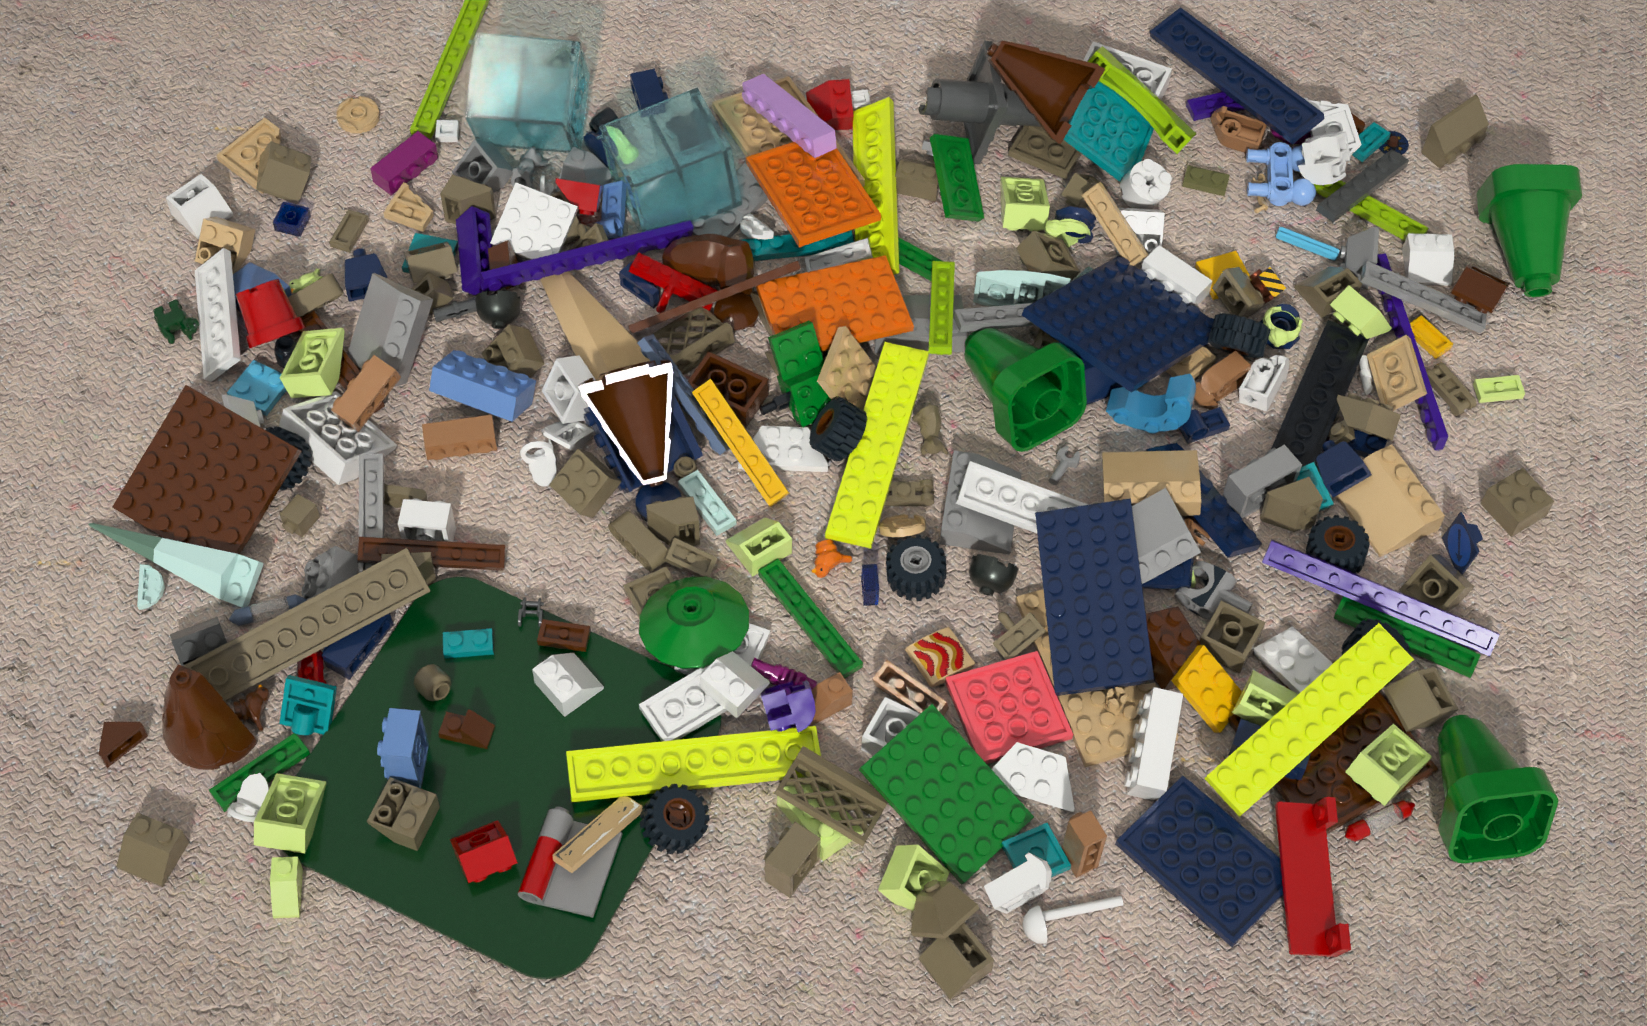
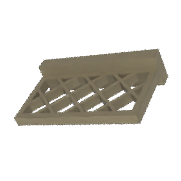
(694, 353)
(839, 785)

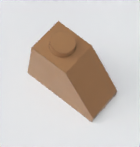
(831, 697)

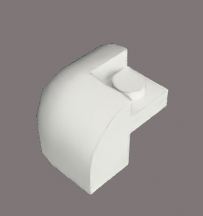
(1325, 158)

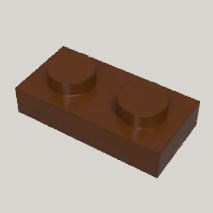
(564, 635)

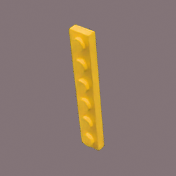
(740, 442)

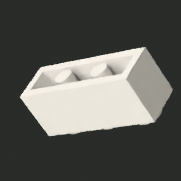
(1177, 276)

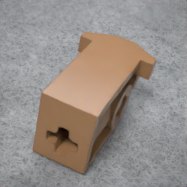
(1238, 130)
(1221, 380)

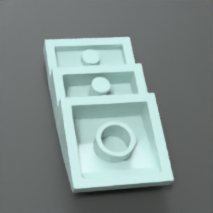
(1014, 287)

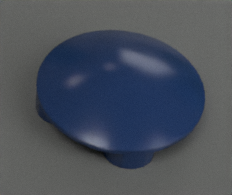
(648, 495)

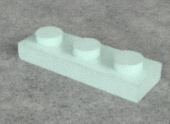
(707, 502)

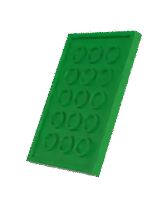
(946, 793)

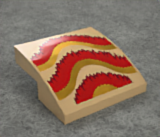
(939, 656)

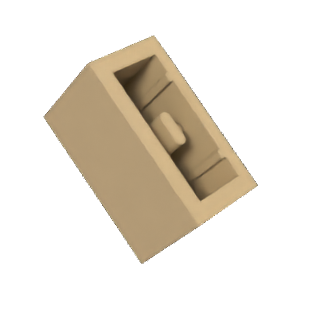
(220, 234)

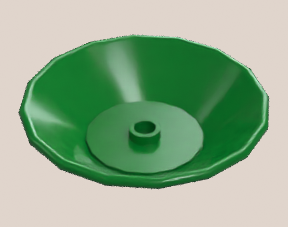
(694, 637)

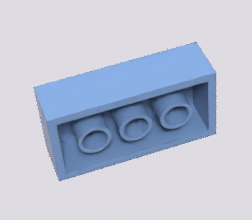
(482, 385)

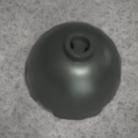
(498, 308)
(991, 574)

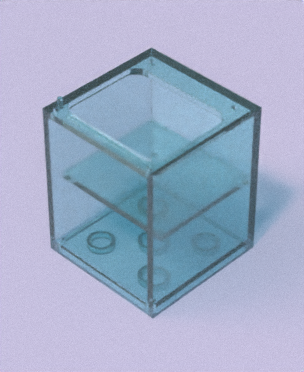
(527, 92)
(672, 162)

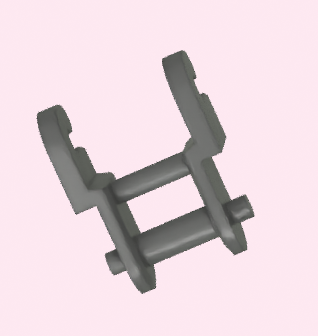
(522, 612)

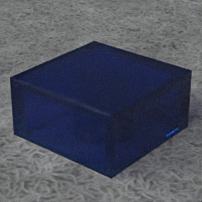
(291, 219)
(870, 584)

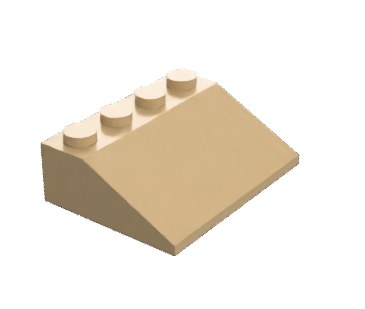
(1148, 472)
(1391, 503)

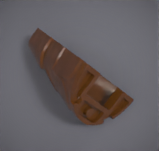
(1044, 82)
(636, 415)
(200, 725)

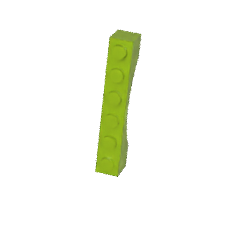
(1164, 121)

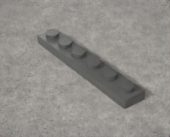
(1362, 185)

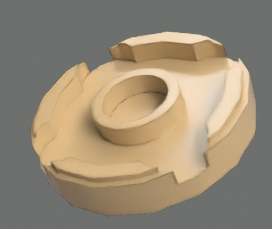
(358, 114)
(902, 526)

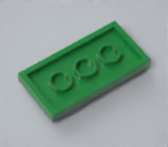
(956, 177)

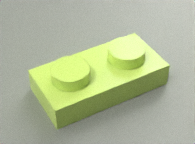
(1498, 388)

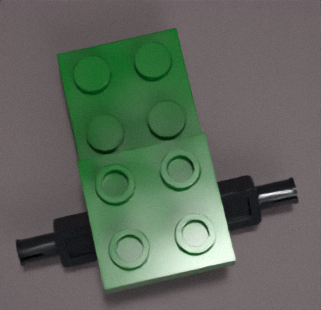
(798, 366)

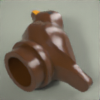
(252, 706)

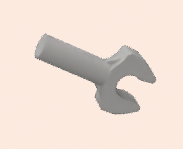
(1064, 464)

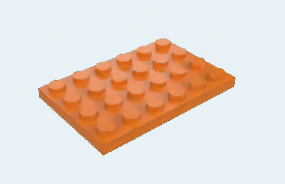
(812, 194)
(849, 295)

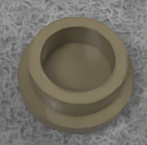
(684, 467)

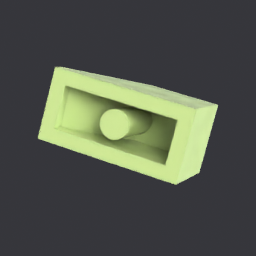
(286, 886)

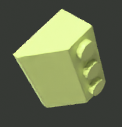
(830, 839)

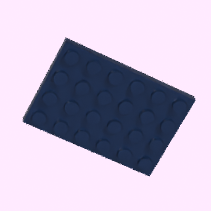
(1205, 860)

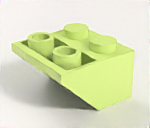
(761, 544)
(1262, 699)

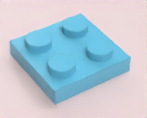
(259, 385)

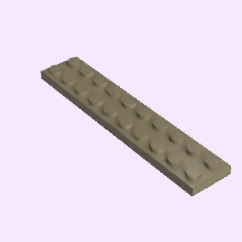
(312, 625)

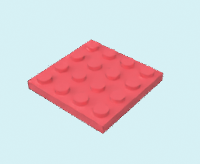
(1007, 706)

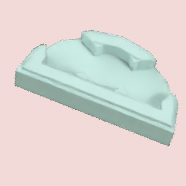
(150, 587)

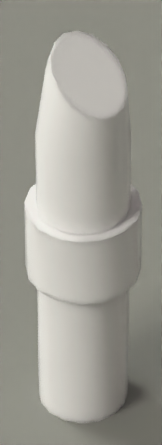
(1365, 375)

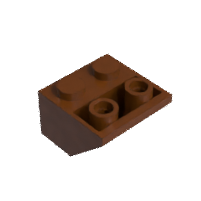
(1479, 289)

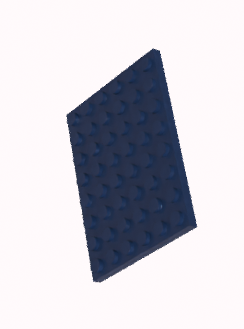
(1122, 322)

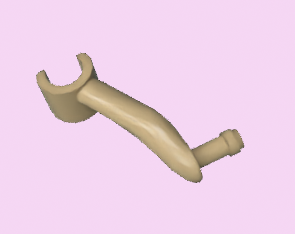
(1263, 204)

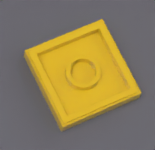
(1216, 265)

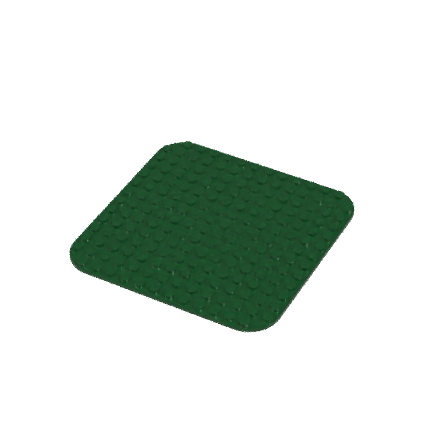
(508, 782)

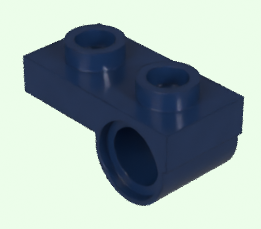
(1204, 425)

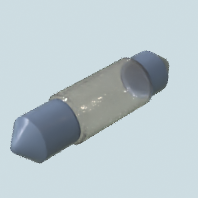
(265, 610)

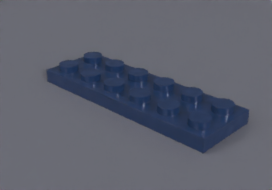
(1219, 518)

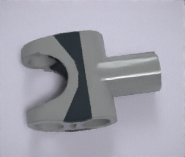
(1217, 588)

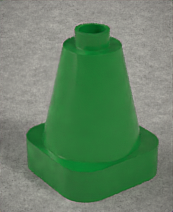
(1531, 219)
(1030, 388)
(1490, 801)

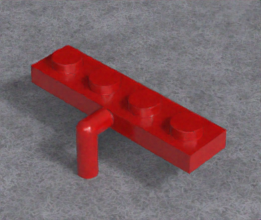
(670, 280)

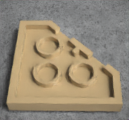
(244, 153)

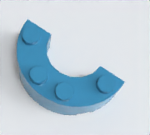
(1154, 412)

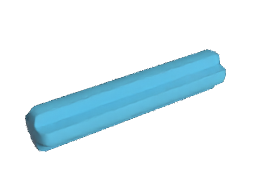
(1307, 243)

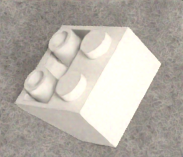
(195, 202)
(1146, 225)

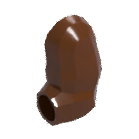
(712, 260)

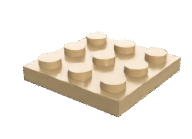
(847, 370)

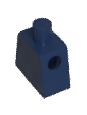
(359, 273)
(1341, 467)

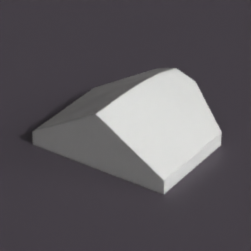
(569, 435)

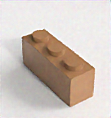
(365, 393)
(459, 437)
(906, 689)
(1083, 842)

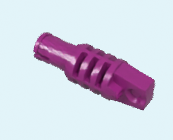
(779, 674)

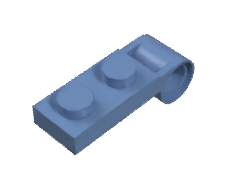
(613, 209)

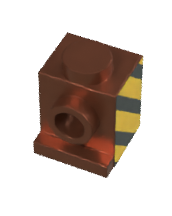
(1267, 284)

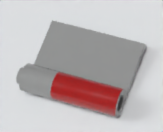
(553, 885)

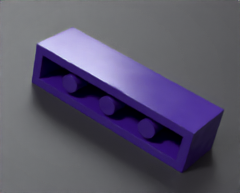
(473, 244)

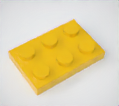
(1207, 688)

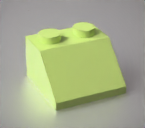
(1359, 314)
(908, 873)

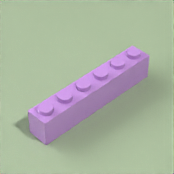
(789, 115)

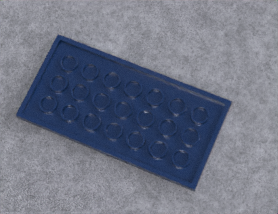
(1094, 598)

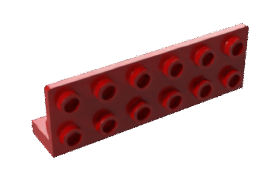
(1308, 879)

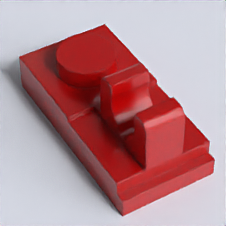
(312, 667)

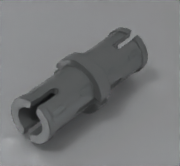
(455, 309)

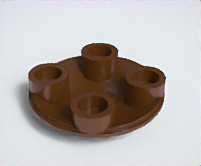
(737, 311)

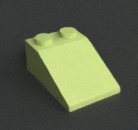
(1024, 203)
(314, 363)
(1388, 764)
(289, 813)

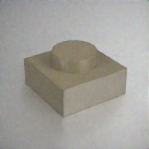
(1341, 432)

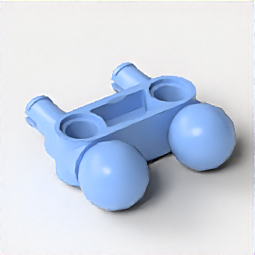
(1280, 164)

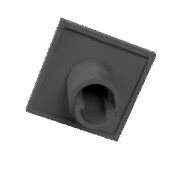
(978, 102)

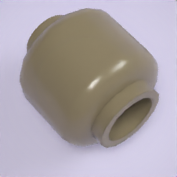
(432, 682)

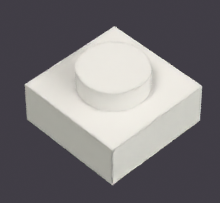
(447, 131)

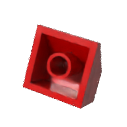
(833, 103)
(581, 194)
(484, 851)

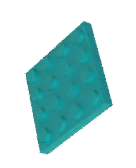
(1109, 131)

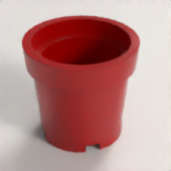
(267, 313)

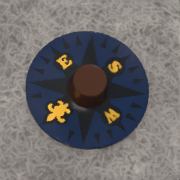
(1396, 142)

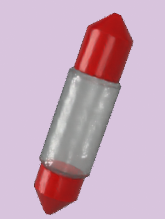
(1379, 820)

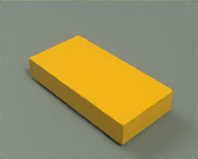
(1430, 337)

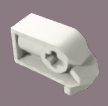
(1263, 381)
(1019, 884)

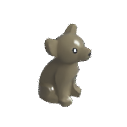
(930, 426)

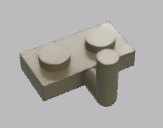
(589, 235)
(1018, 635)

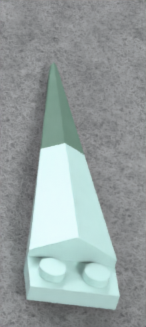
(216, 571)

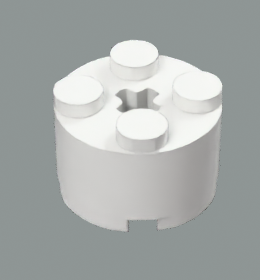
(1145, 185)

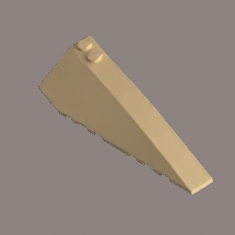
(590, 327)

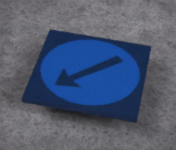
(1462, 542)

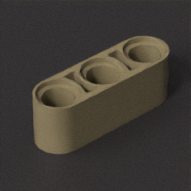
(316, 295)
(638, 540)

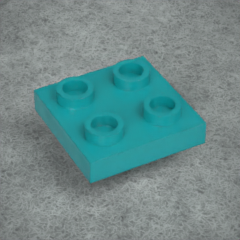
(307, 705)

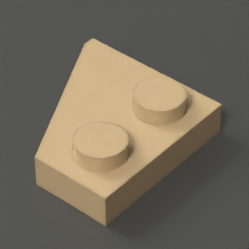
(409, 209)

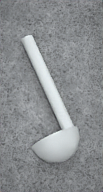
(1035, 918)

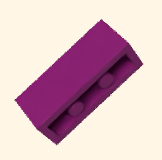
(404, 163)

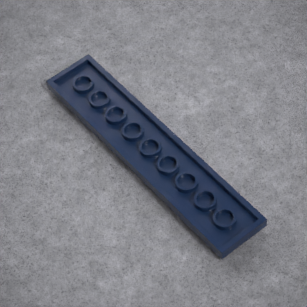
(1237, 76)

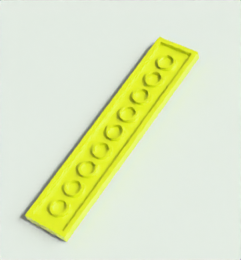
(877, 164)
(874, 459)
(1308, 719)
(690, 762)

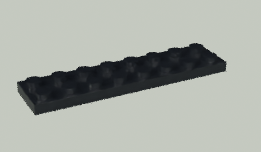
(1315, 400)

